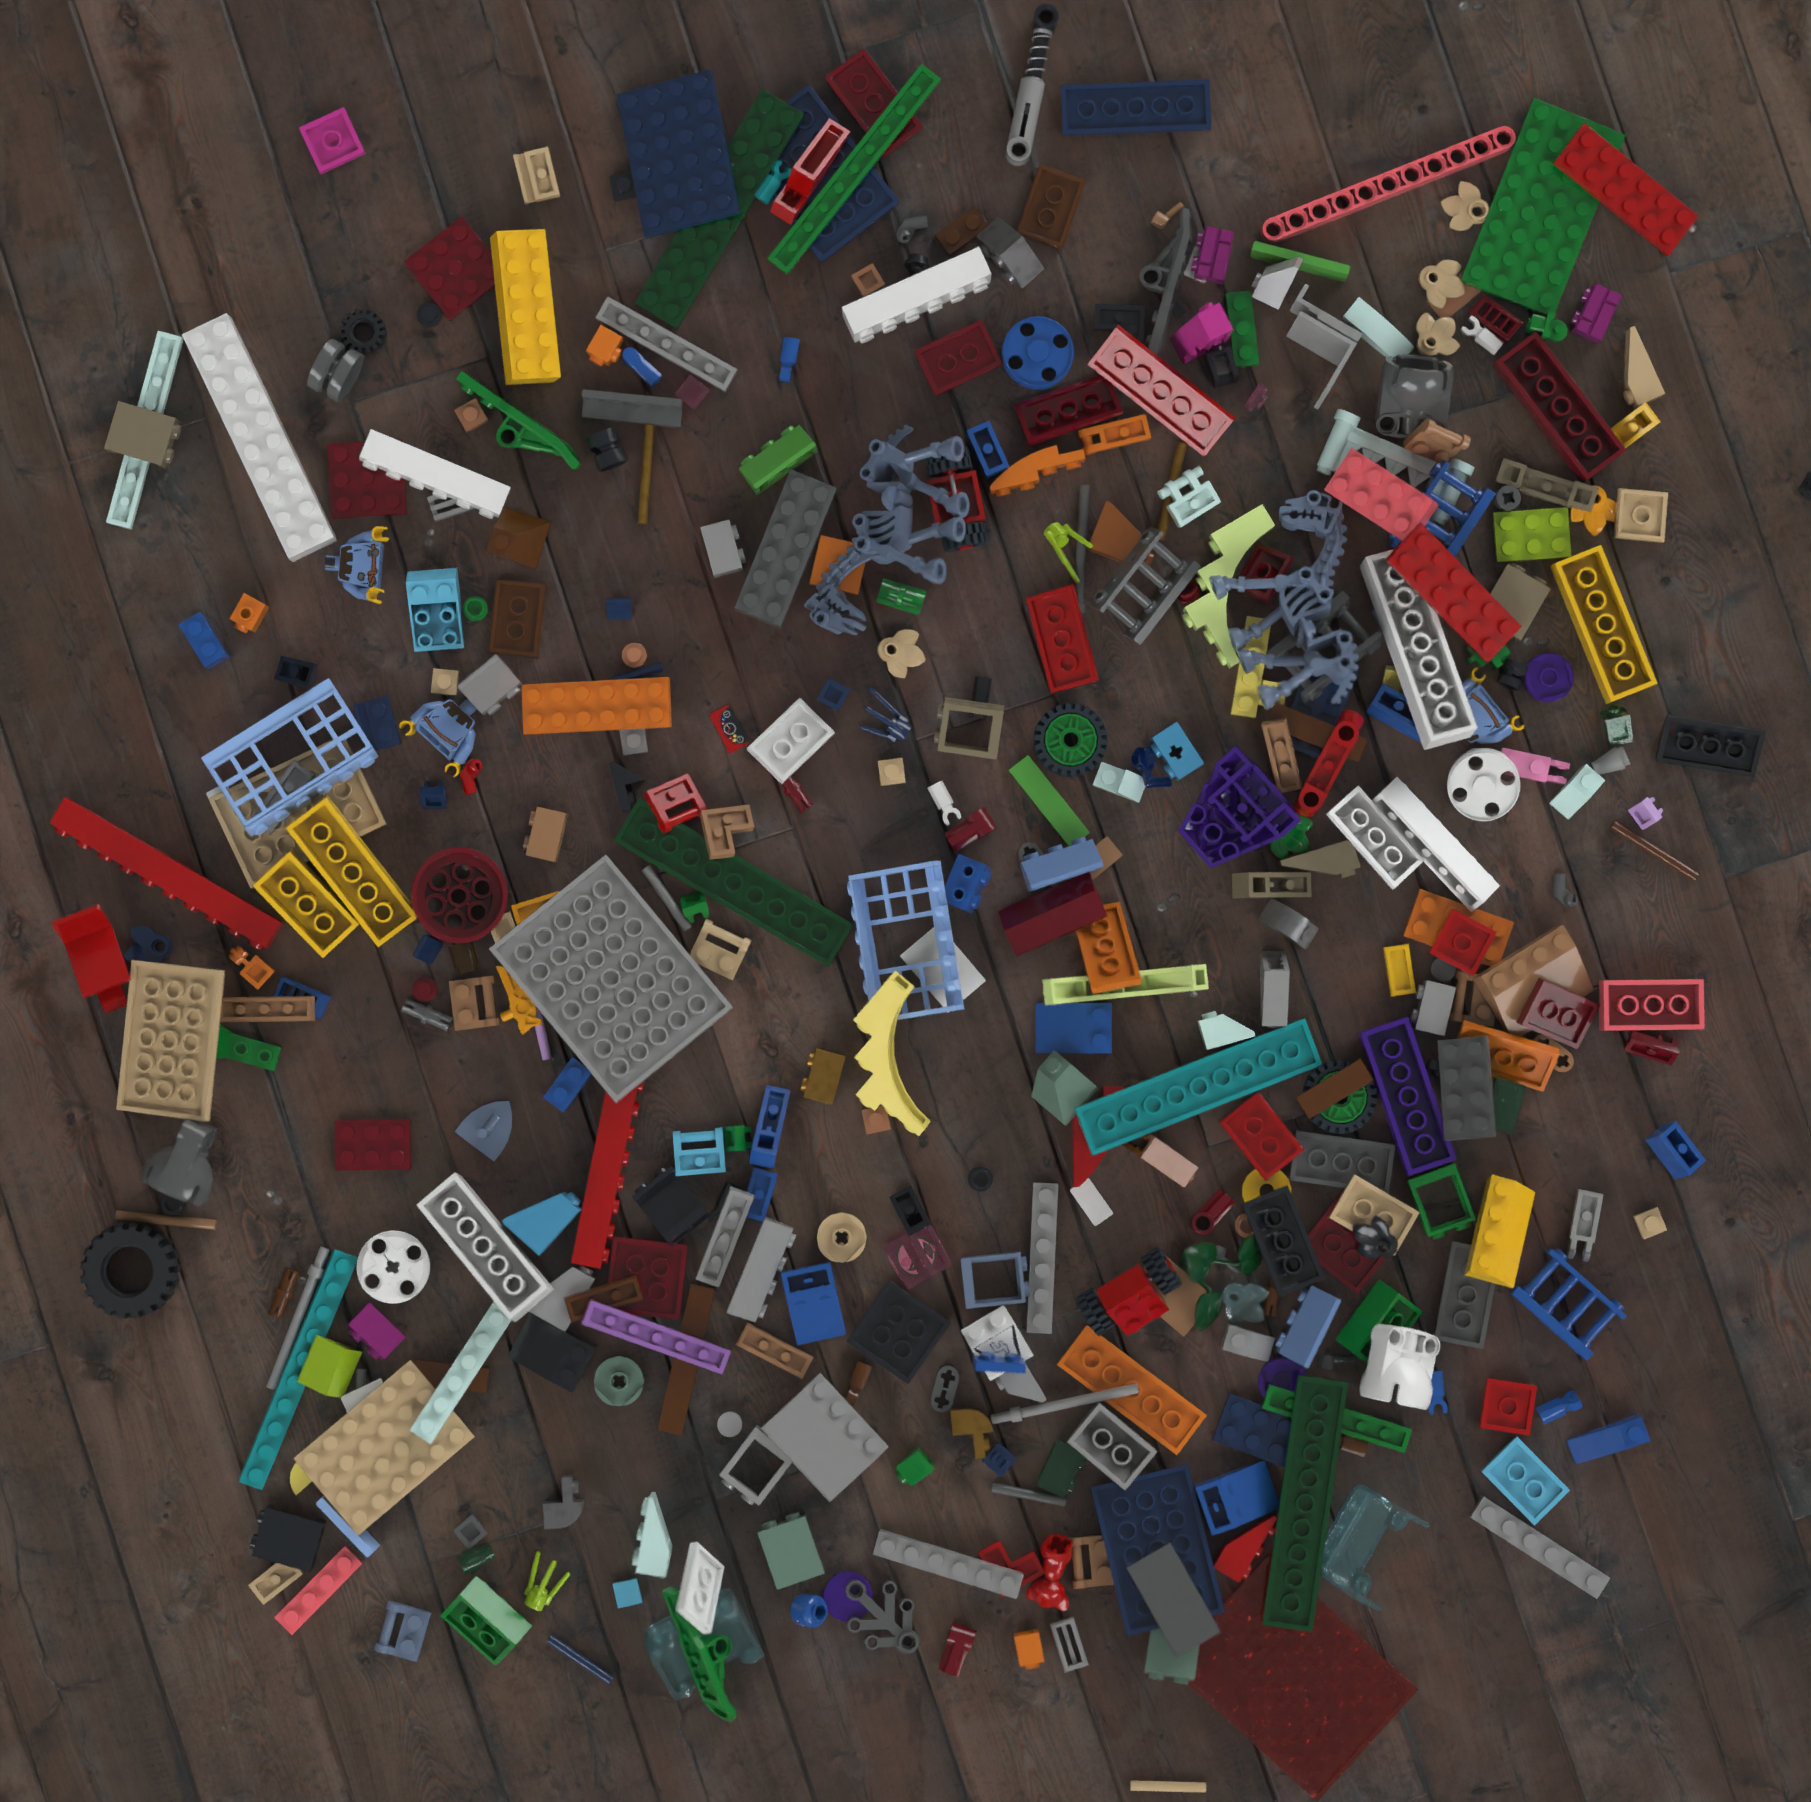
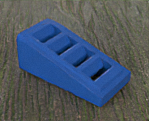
(322, 998)

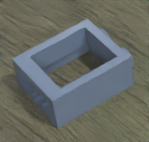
(1020, 1266)

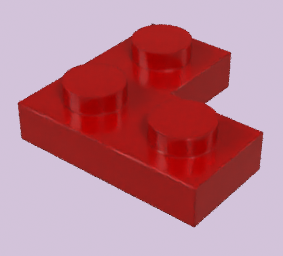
(1027, 1564)

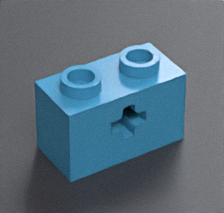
(1189, 757)

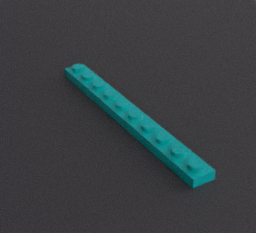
(288, 1389)

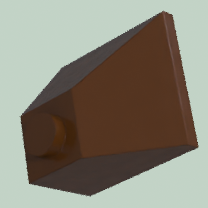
(518, 537)

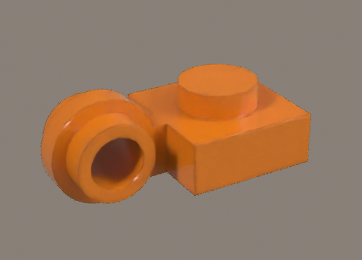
(255, 971)

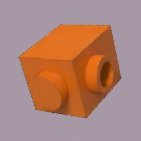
(605, 347)
(248, 614)
(1029, 1648)

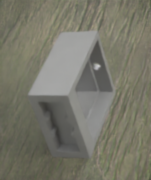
(731, 1482)

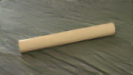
(1168, 1786)

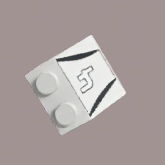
(996, 1335)

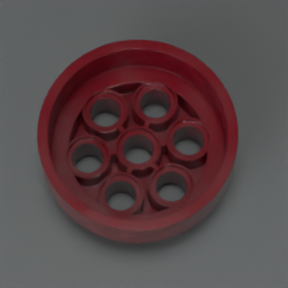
(480, 869)

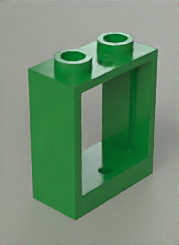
(1433, 1175)

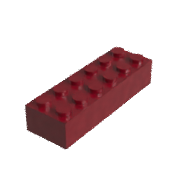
(1559, 407)

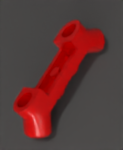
(1329, 763)

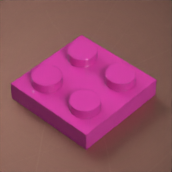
(332, 140)

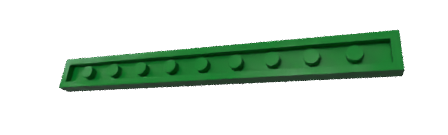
(854, 169)

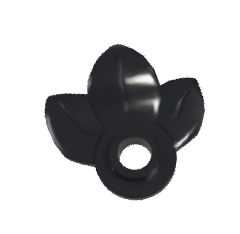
(1375, 1239)

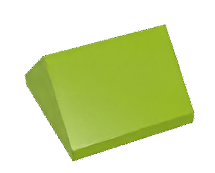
(329, 1367)

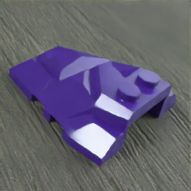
(1237, 811)

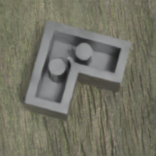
(1009, 251)

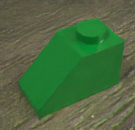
(914, 1467)

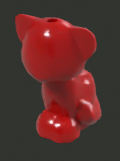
(1048, 1590)

